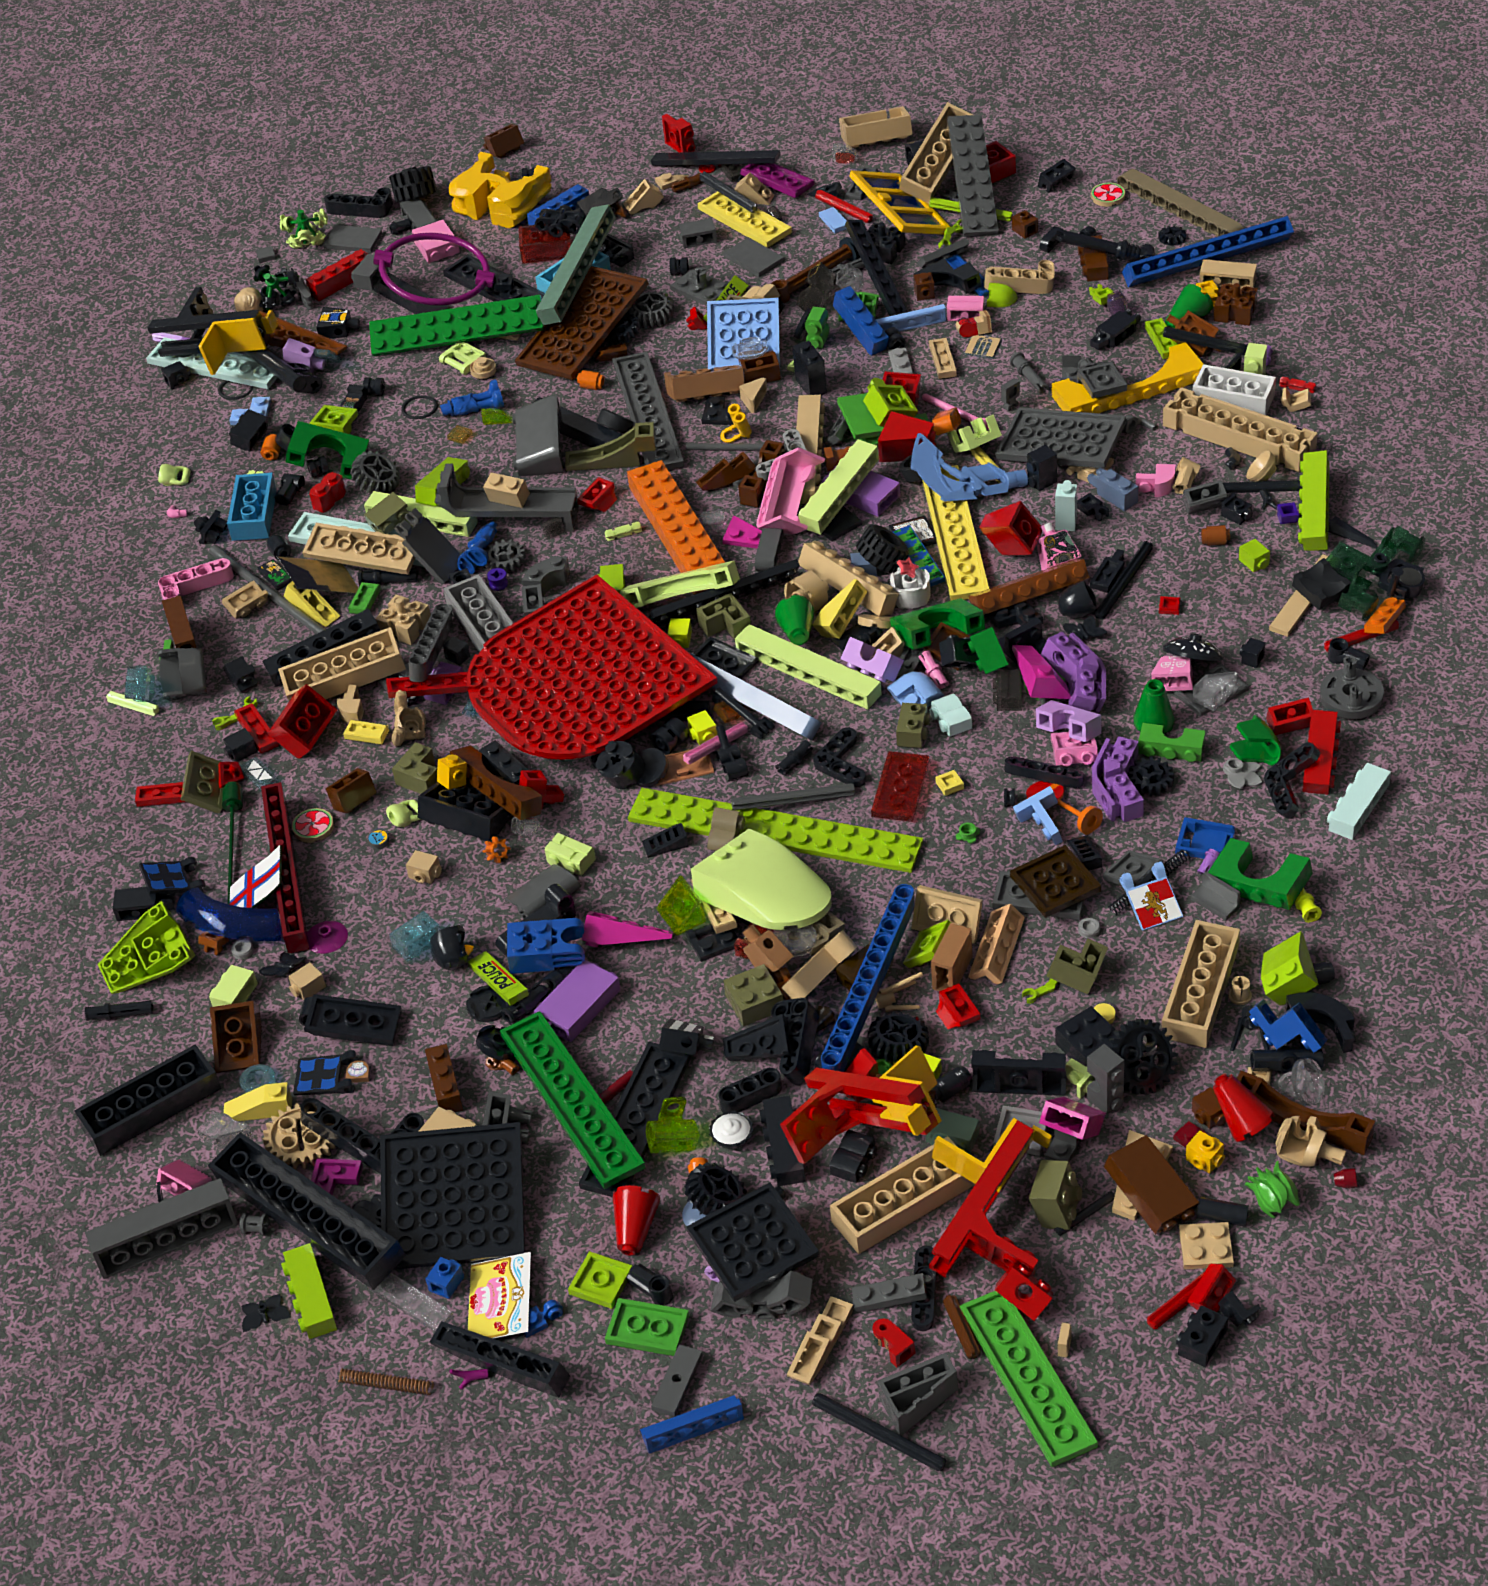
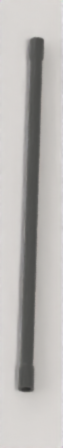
(219, 553)

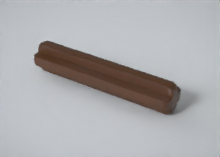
(961, 1327)

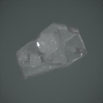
(1215, 689)
(221, 1129)

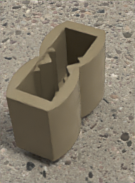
(724, 827)

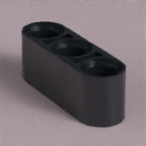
(750, 1090)

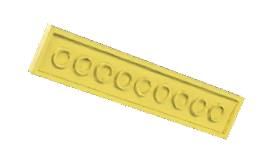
(956, 544)

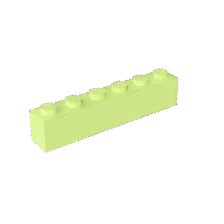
(839, 486)
(438, 516)

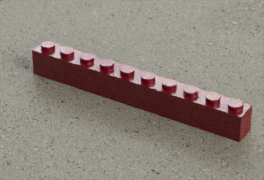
(289, 892)

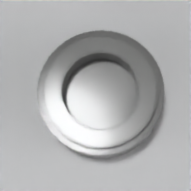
(1089, 927)
(242, 949)

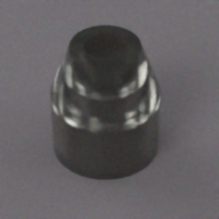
(774, 211)

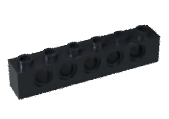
(337, 635)

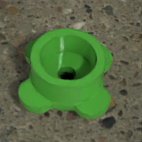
(968, 832)

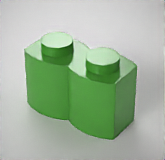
(817, 327)

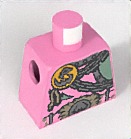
(1055, 547)

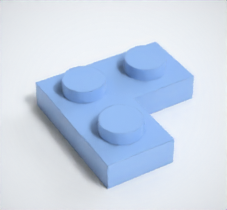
(259, 404)

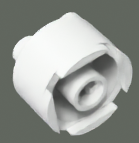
(912, 591)

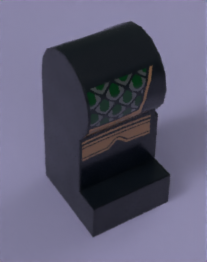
(355, 397)

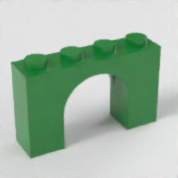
(309, 436)
(916, 625)
(1276, 890)

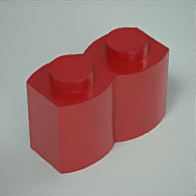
(327, 492)

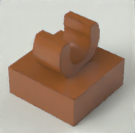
(212, 941)

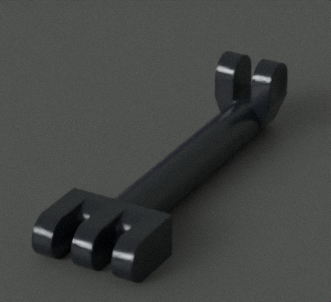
(758, 728)

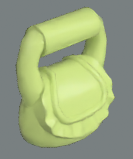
(169, 473)
(401, 815)

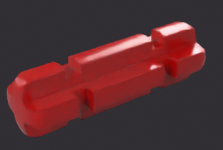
(1297, 384)

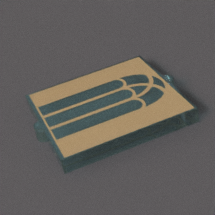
(982, 346)

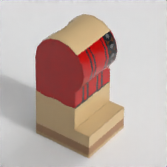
(975, 325)

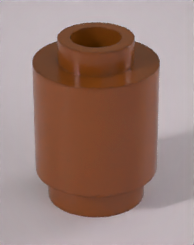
(1215, 535)

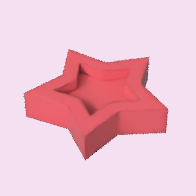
(907, 567)

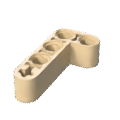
(1023, 280)
(819, 966)

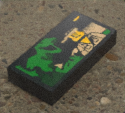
(274, 574)

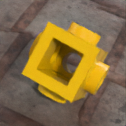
(1205, 1152)

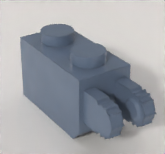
(1114, 488)

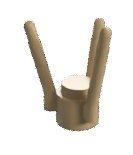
(886, 996)

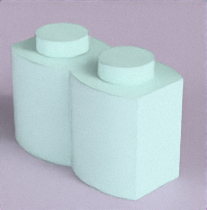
(951, 715)

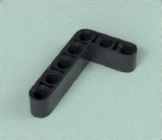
(343, 1126)

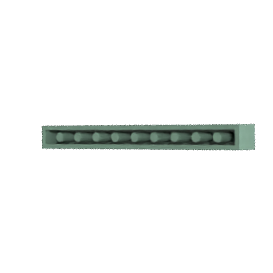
(575, 265)

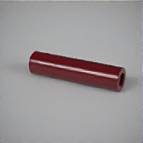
(616, 1087)

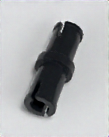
(794, 757)

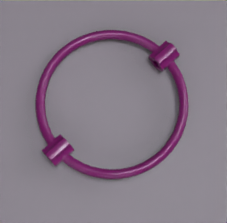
(385, 258)

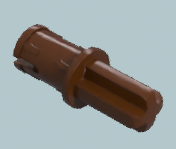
(688, 182)

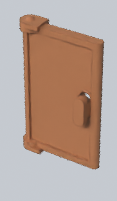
(679, 767)

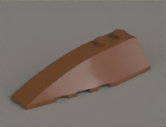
(288, 330)

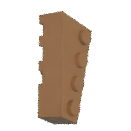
(704, 382)

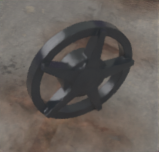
(801, 326)

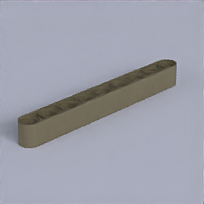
(1178, 203)

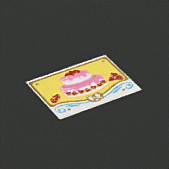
(500, 1296)

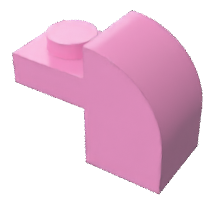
(1160, 483)

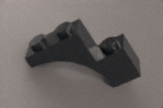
(963, 277)

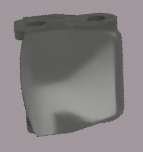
(182, 672)

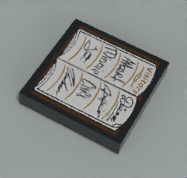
(921, 528)

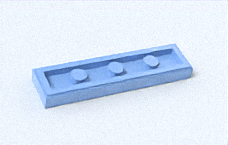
(914, 318)

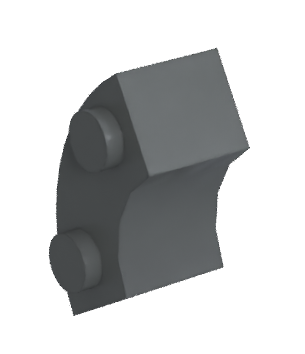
(548, 573)

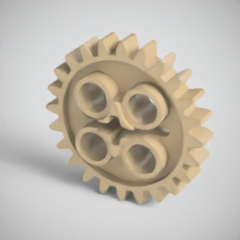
(283, 1139)

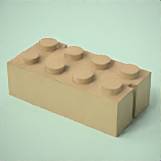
(875, 127)

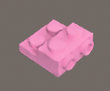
(1072, 751)

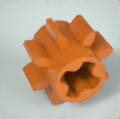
(489, 850)

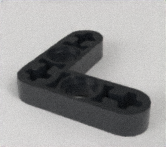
(1308, 754)
(834, 761)

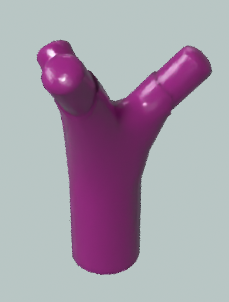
(470, 1375)

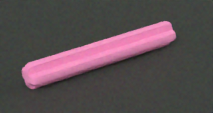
(714, 743)

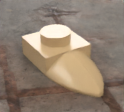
(665, 180)

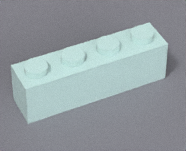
(1358, 801)

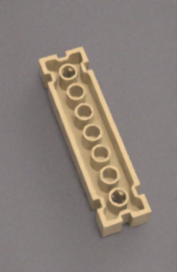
(1238, 428)

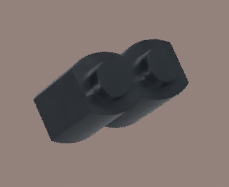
(852, 1156)

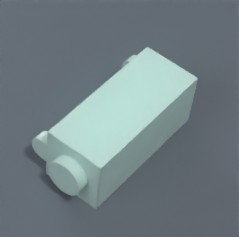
(1066, 506)

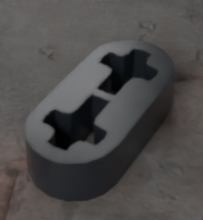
(1049, 240)

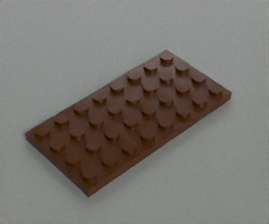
(591, 317)

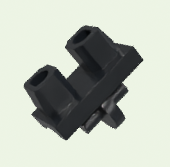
(207, 525)

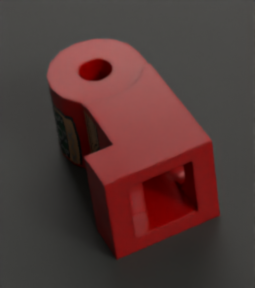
(894, 1340)

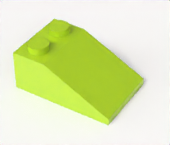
(1287, 969)

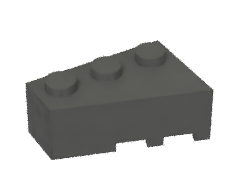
(917, 1391)

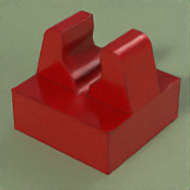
(696, 320)

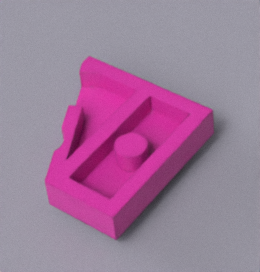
(742, 534)

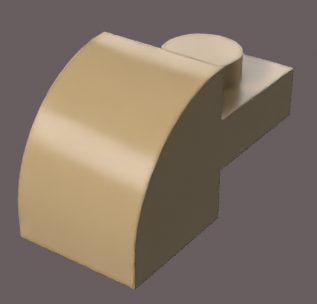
(350, 706)

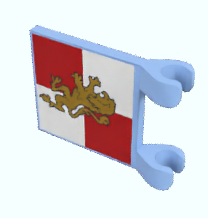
(1153, 901)

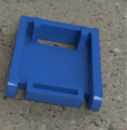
(1206, 836)

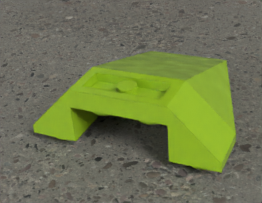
(146, 951)

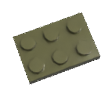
(202, 782)

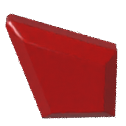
(229, 772)

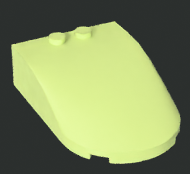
(762, 883)

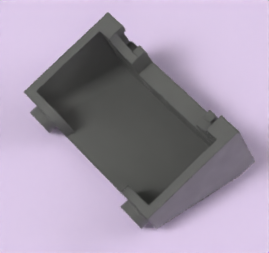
(538, 437)

